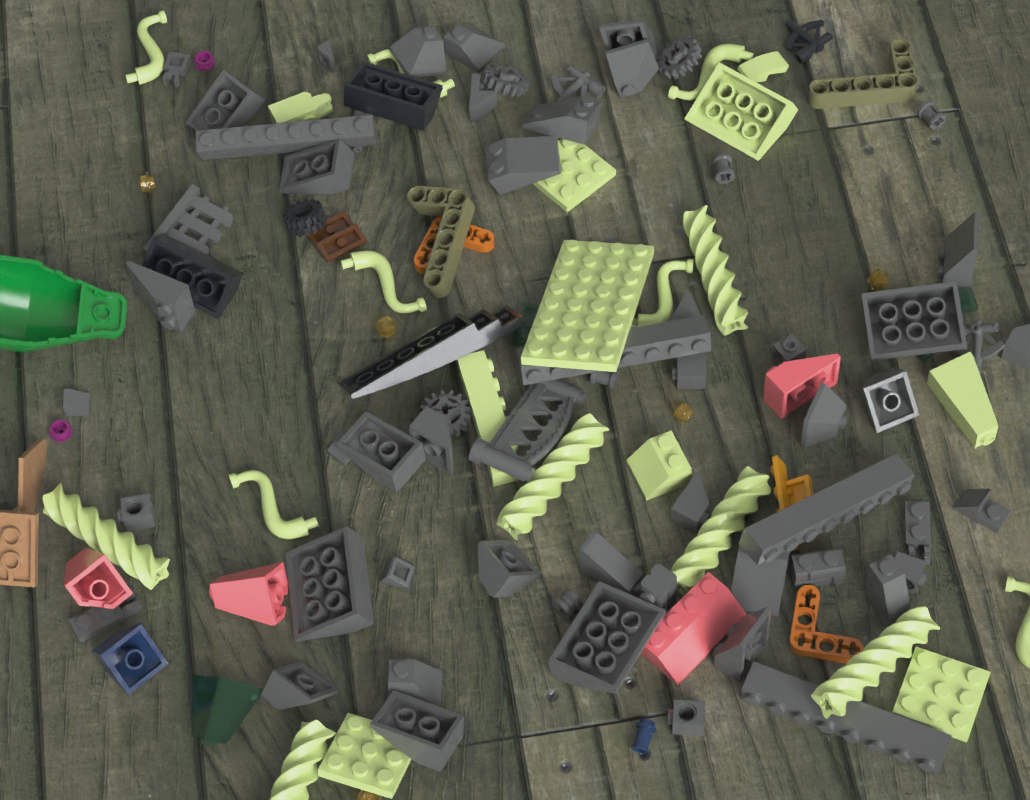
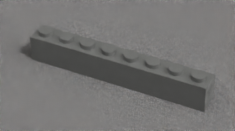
(284, 137)
(642, 346)
(826, 509)
(861, 723)

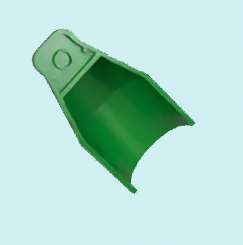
(52, 310)

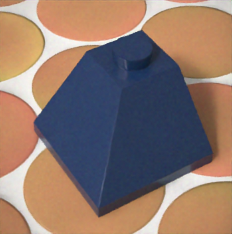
(130, 657)

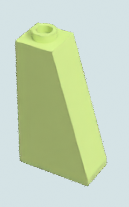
(965, 398)

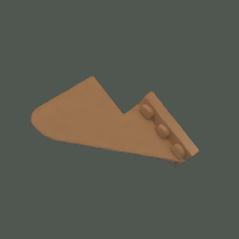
(21, 524)

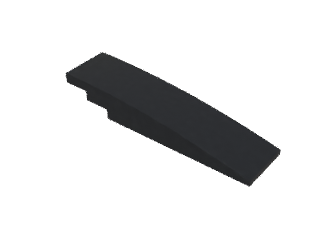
(433, 349)

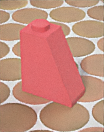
(94, 580)
(253, 593)

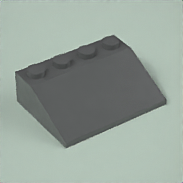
(913, 321)
(329, 586)
(605, 639)

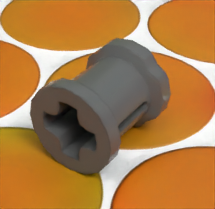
(931, 114)
(724, 172)
(605, 378)

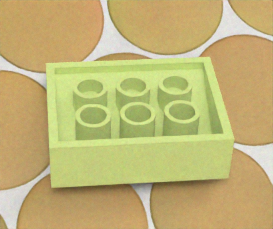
(741, 112)

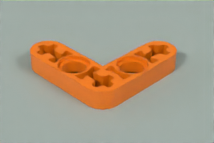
(471, 242)
(809, 634)

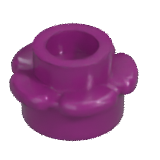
(204, 60)
(58, 426)

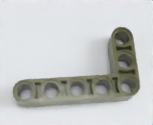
(870, 89)
(456, 213)

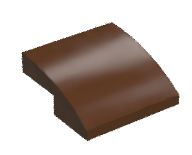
(337, 237)

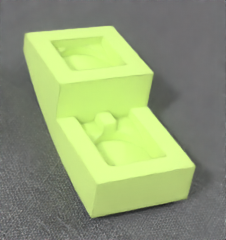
(763, 65)

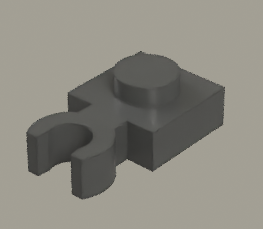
(175, 65)

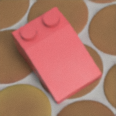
(797, 382)

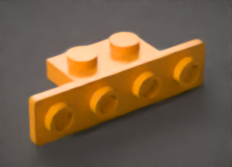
(789, 491)

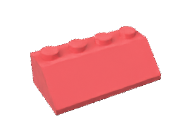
(693, 628)

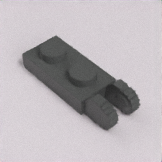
(917, 528)
(101, 619)

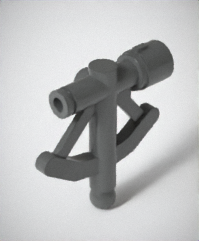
(581, 80)
(976, 332)

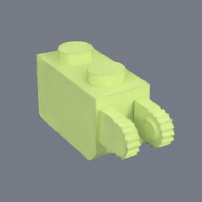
(300, 108)

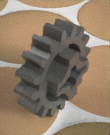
(679, 57)
(506, 80)
(453, 408)

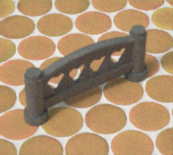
(499, 451)

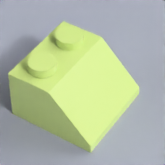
(660, 466)

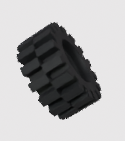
(304, 218)

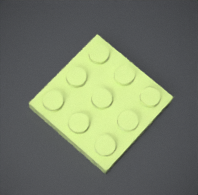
(580, 175)
(941, 693)
(364, 759)

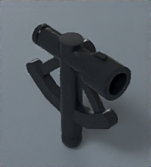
(812, 44)

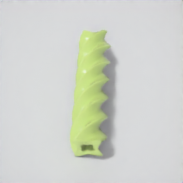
(714, 275)
(547, 479)
(717, 530)
(104, 538)
(876, 657)
(300, 764)

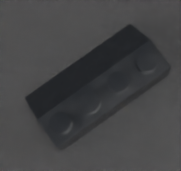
(392, 95)
(209, 280)

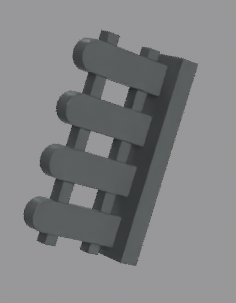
(181, 217)

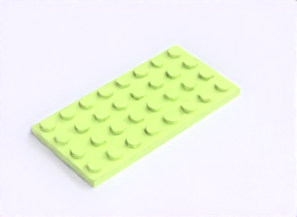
(588, 306)

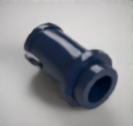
(643, 735)

